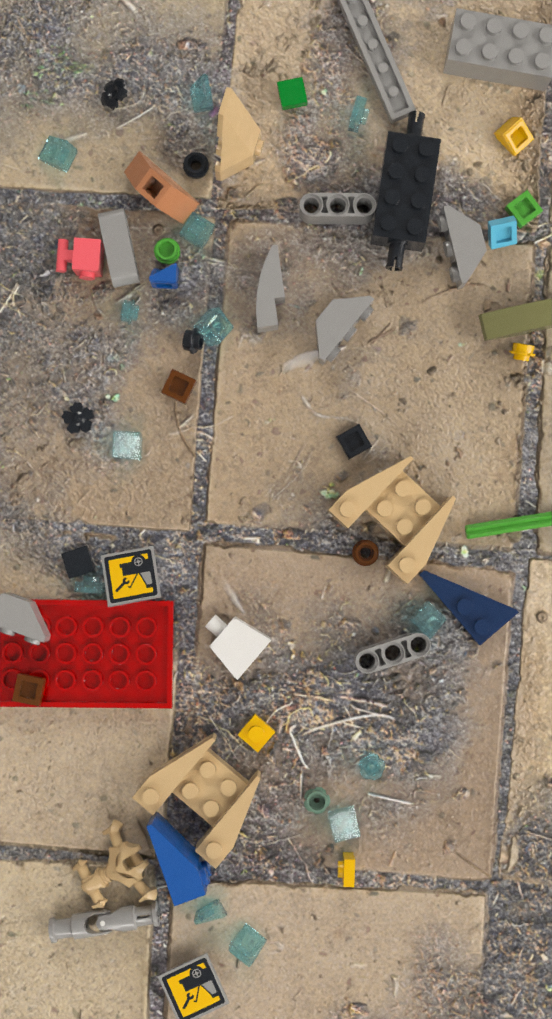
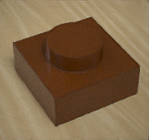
(179, 386)
(29, 689)

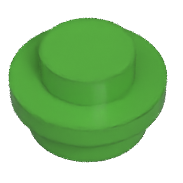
(167, 251)

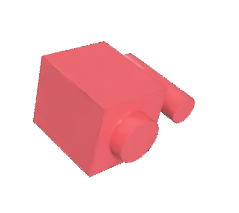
(86, 257)

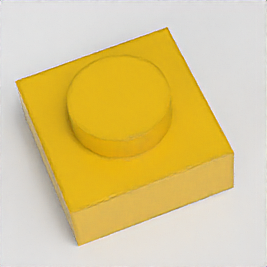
(256, 732)
(346, 869)

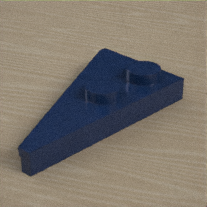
(474, 611)

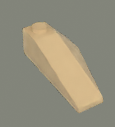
(238, 137)

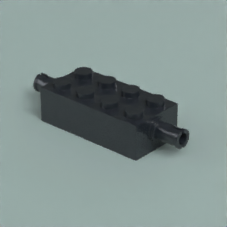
(405, 191)

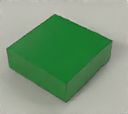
(292, 93)

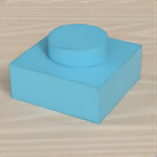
(502, 232)

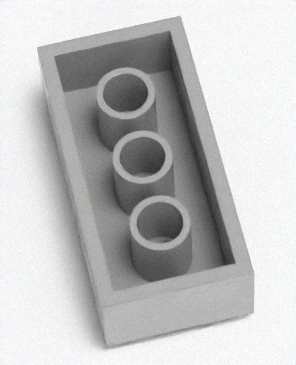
(500, 50)

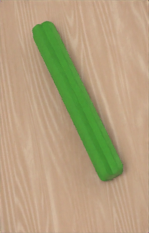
(508, 525)

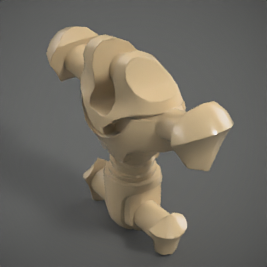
(123, 866)

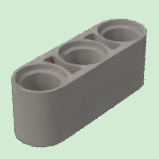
(348, 201)
(118, 248)
(404, 655)

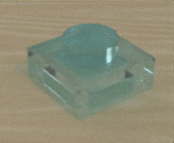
(359, 114)
(90, 585)

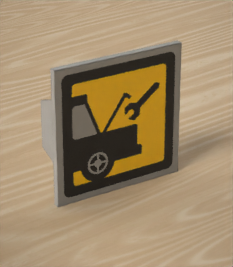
(130, 576)
(193, 988)

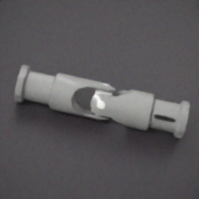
(124, 919)

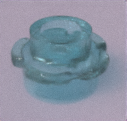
(129, 311)
(379, 766)

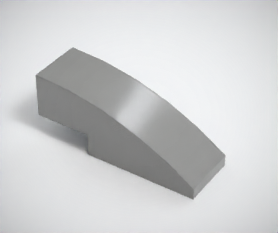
(269, 292)

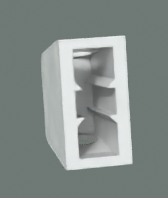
(236, 643)

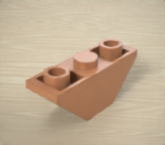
(160, 188)

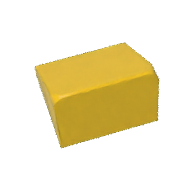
(514, 135)

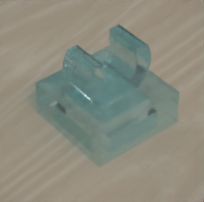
(197, 230)

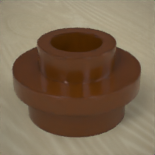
(374, 552)

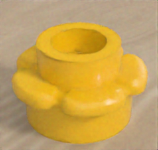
(522, 351)

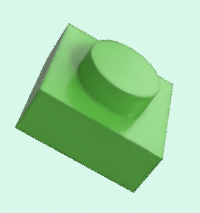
(524, 209)

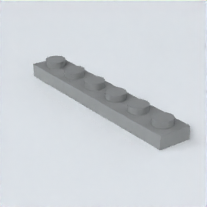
(377, 58)

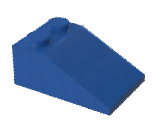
(181, 866)

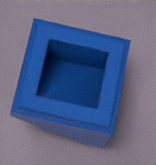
(165, 278)

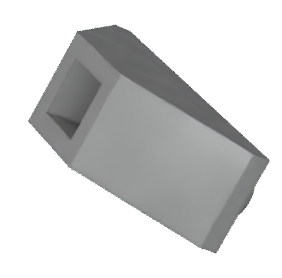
(463, 244)
(339, 323)
(22, 617)

